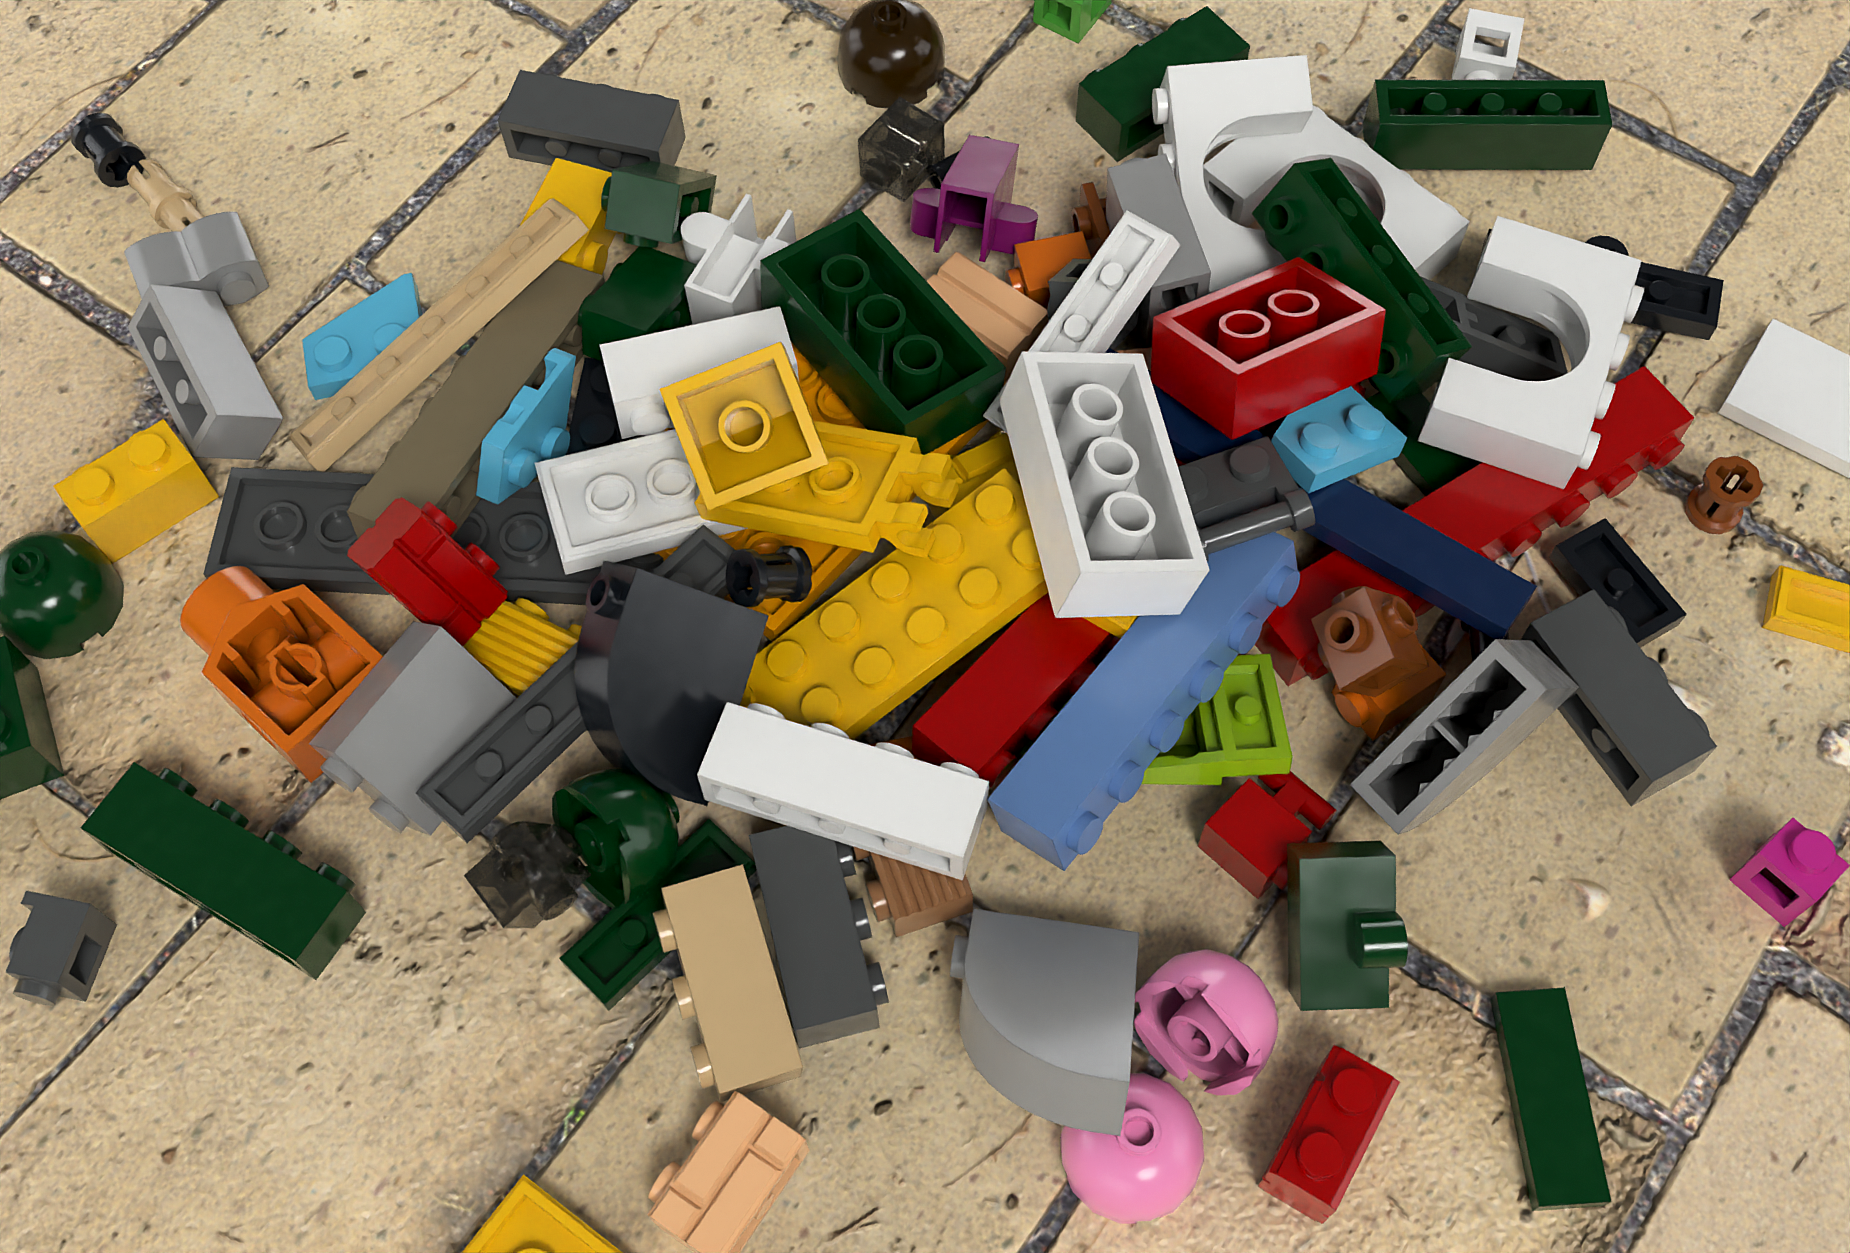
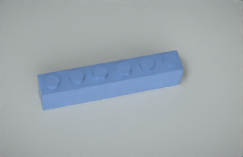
(1139, 702)

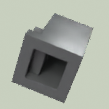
(58, 949)

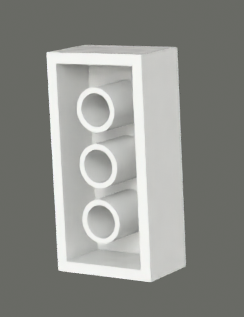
(1101, 485)

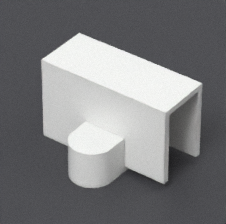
(728, 261)

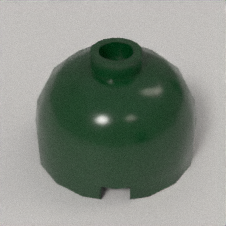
(56, 593)
(623, 832)

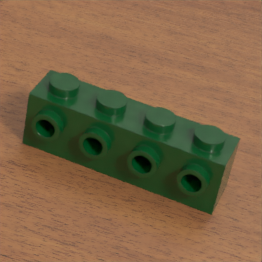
(1488, 124)
(1328, 224)
(227, 869)

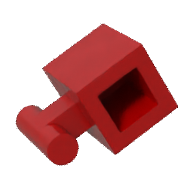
(1253, 830)

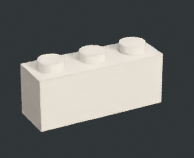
(652, 361)

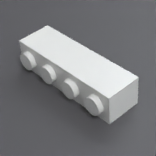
(845, 788)

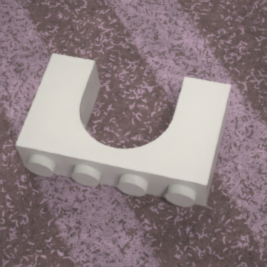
(1213, 105)
(1415, 219)
(1546, 424)

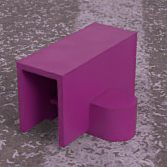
(976, 196)

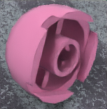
(1208, 1018)
(1144, 1168)

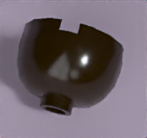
(891, 52)

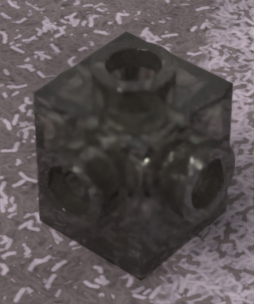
(529, 874)

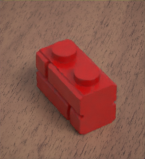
(428, 570)
(1329, 1134)

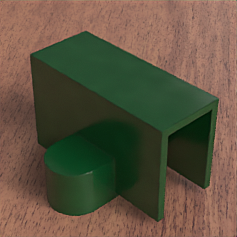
(1342, 924)

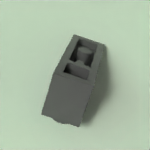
(1502, 340)

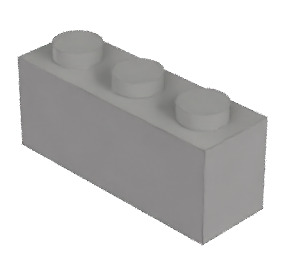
(204, 373)

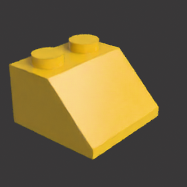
(744, 425)

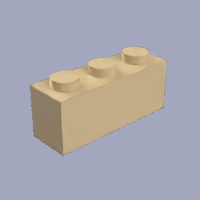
(728, 984)

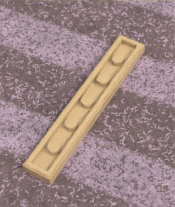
(437, 334)

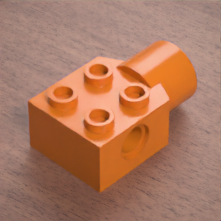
(277, 658)

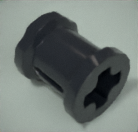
(103, 142)
(768, 576)

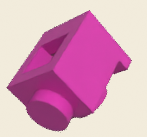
(1801, 860)

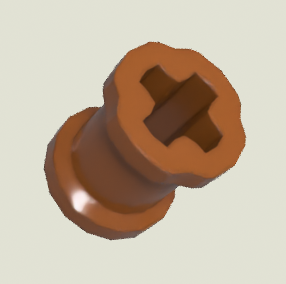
(1715, 489)

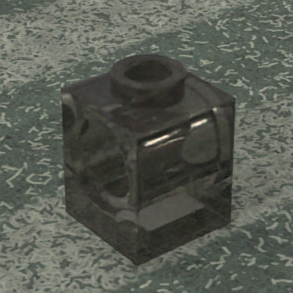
(900, 148)

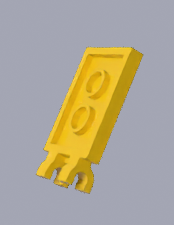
(854, 496)

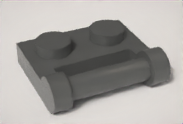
(1236, 485)

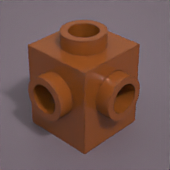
(1369, 641)

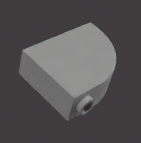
(1464, 733)
(1050, 1014)

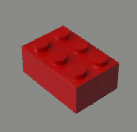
(1266, 346)

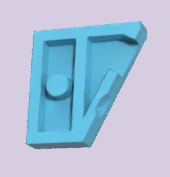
(359, 335)
(528, 432)
(1335, 440)

